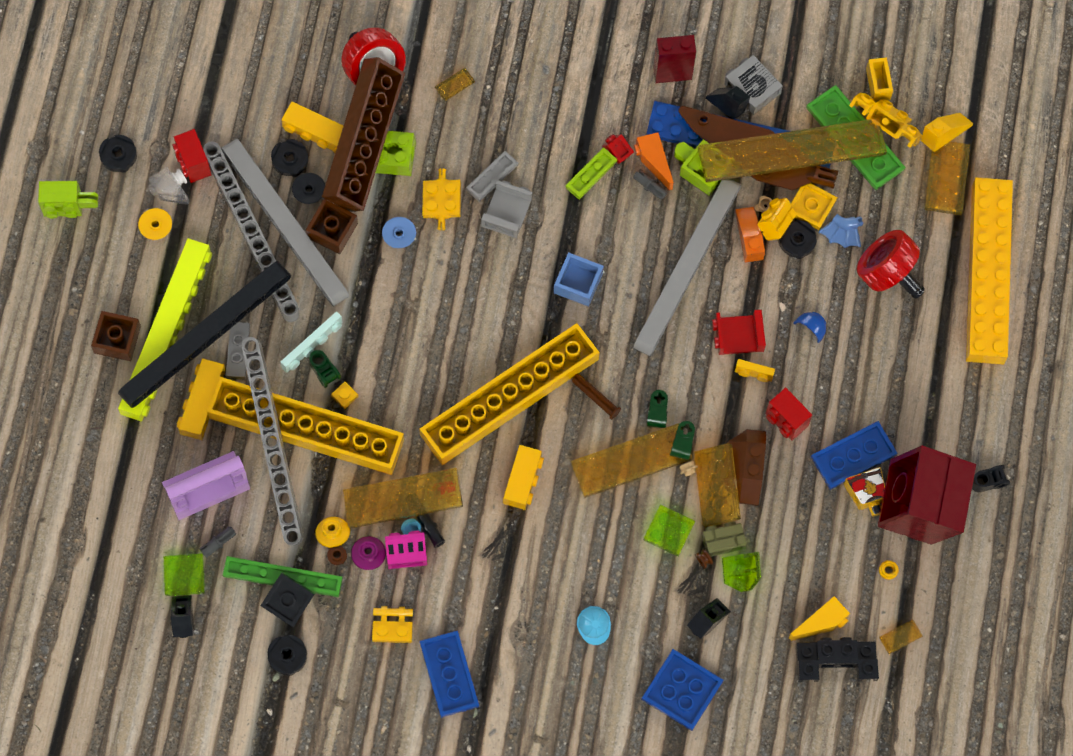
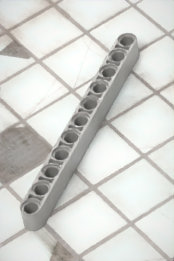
(285, 222)
(247, 223)
(687, 267)
(266, 433)

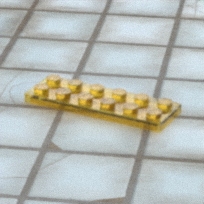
(626, 462)
(403, 498)

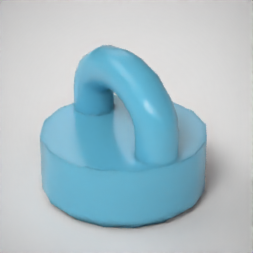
(410, 525)

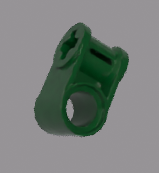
(325, 371)
(658, 411)
(682, 443)

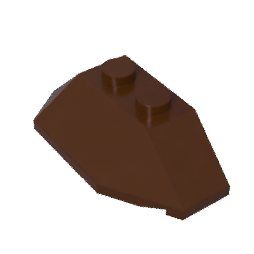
(749, 464)

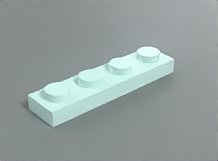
(317, 338)

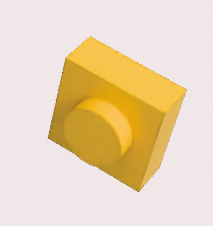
(344, 395)

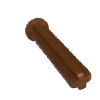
(596, 396)

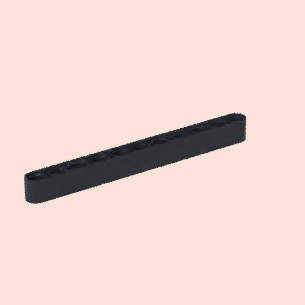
(204, 334)

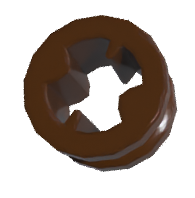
(704, 558)

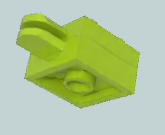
(397, 154)
(692, 168)
(64, 199)

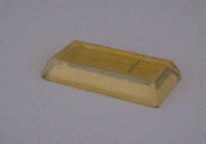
(454, 84)
(900, 636)

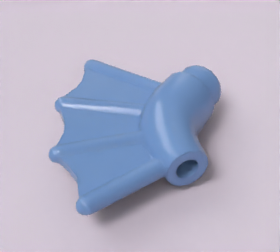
(843, 231)

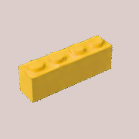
(312, 126)
(195, 417)

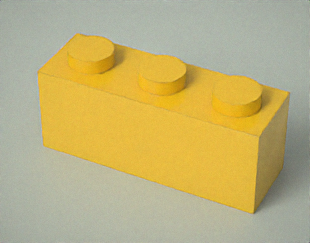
(523, 477)

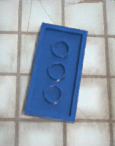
(854, 455)
(449, 674)

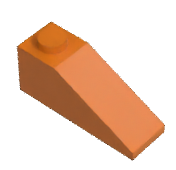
(653, 157)
(750, 234)

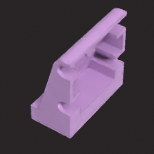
(206, 485)

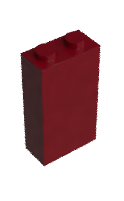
(674, 58)

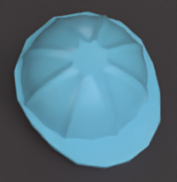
(594, 625)

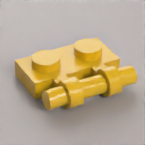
(392, 630)

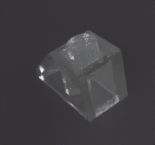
(167, 188)

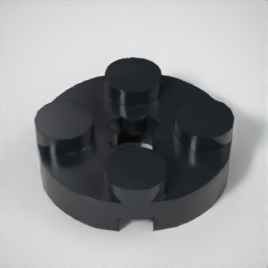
(120, 163)
(285, 167)
(802, 248)
(288, 666)

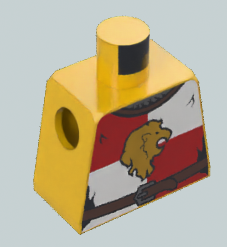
(867, 490)

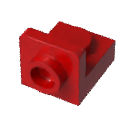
(618, 147)

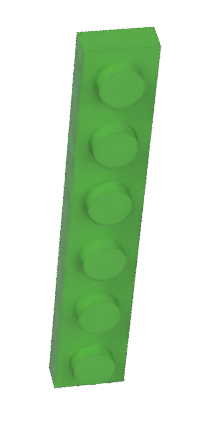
(269, 573)

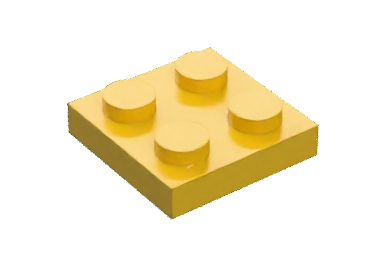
(813, 205)

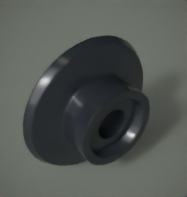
(308, 181)

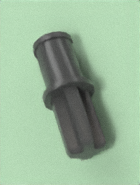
(650, 184)
(217, 542)

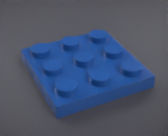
(682, 689)

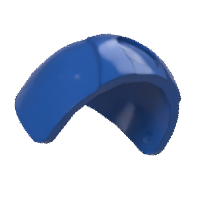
(814, 322)

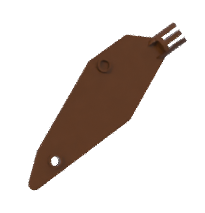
(725, 129)

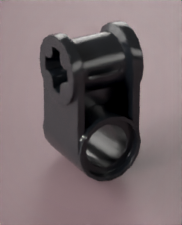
(993, 478)

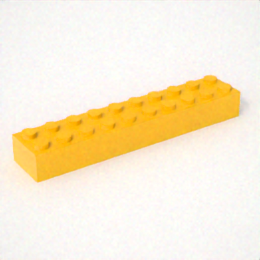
(989, 271)
(509, 394)
(310, 427)

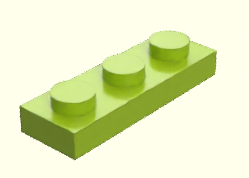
(591, 173)

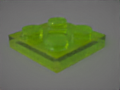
(669, 530)
(184, 574)

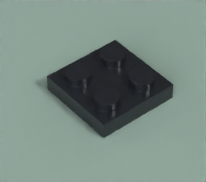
(287, 599)

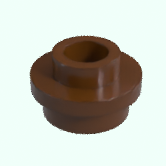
(337, 561)

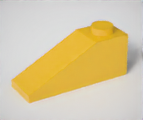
(944, 130)
(824, 620)

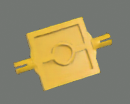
(441, 199)

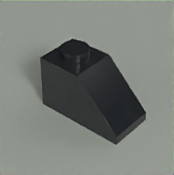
(729, 100)
(182, 616)
(708, 618)

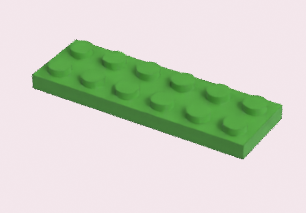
(834, 109)

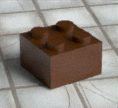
(332, 226)
(116, 336)

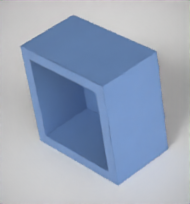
(578, 279)

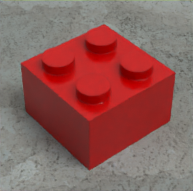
(191, 156)
(788, 414)

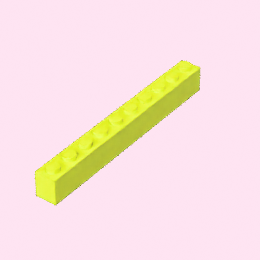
(170, 315)

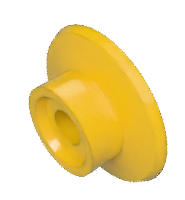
(152, 217)
(332, 538)

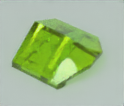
(742, 571)

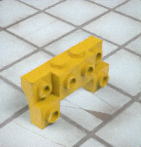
(891, 120)

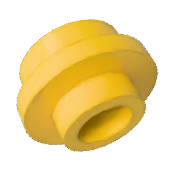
(888, 564)

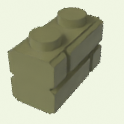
(724, 539)

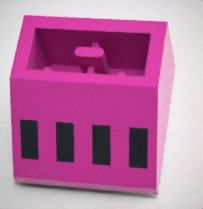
(406, 550)

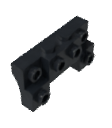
(836, 654)

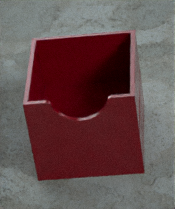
(927, 495)

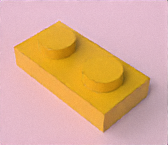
(755, 370)

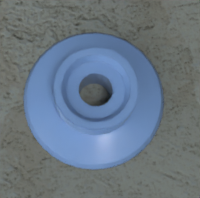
(395, 226)

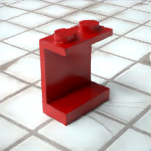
(739, 333)

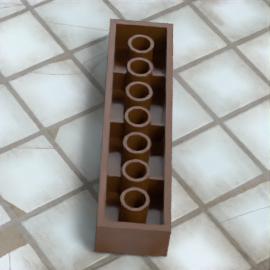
(363, 134)

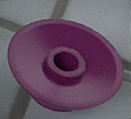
(368, 561)

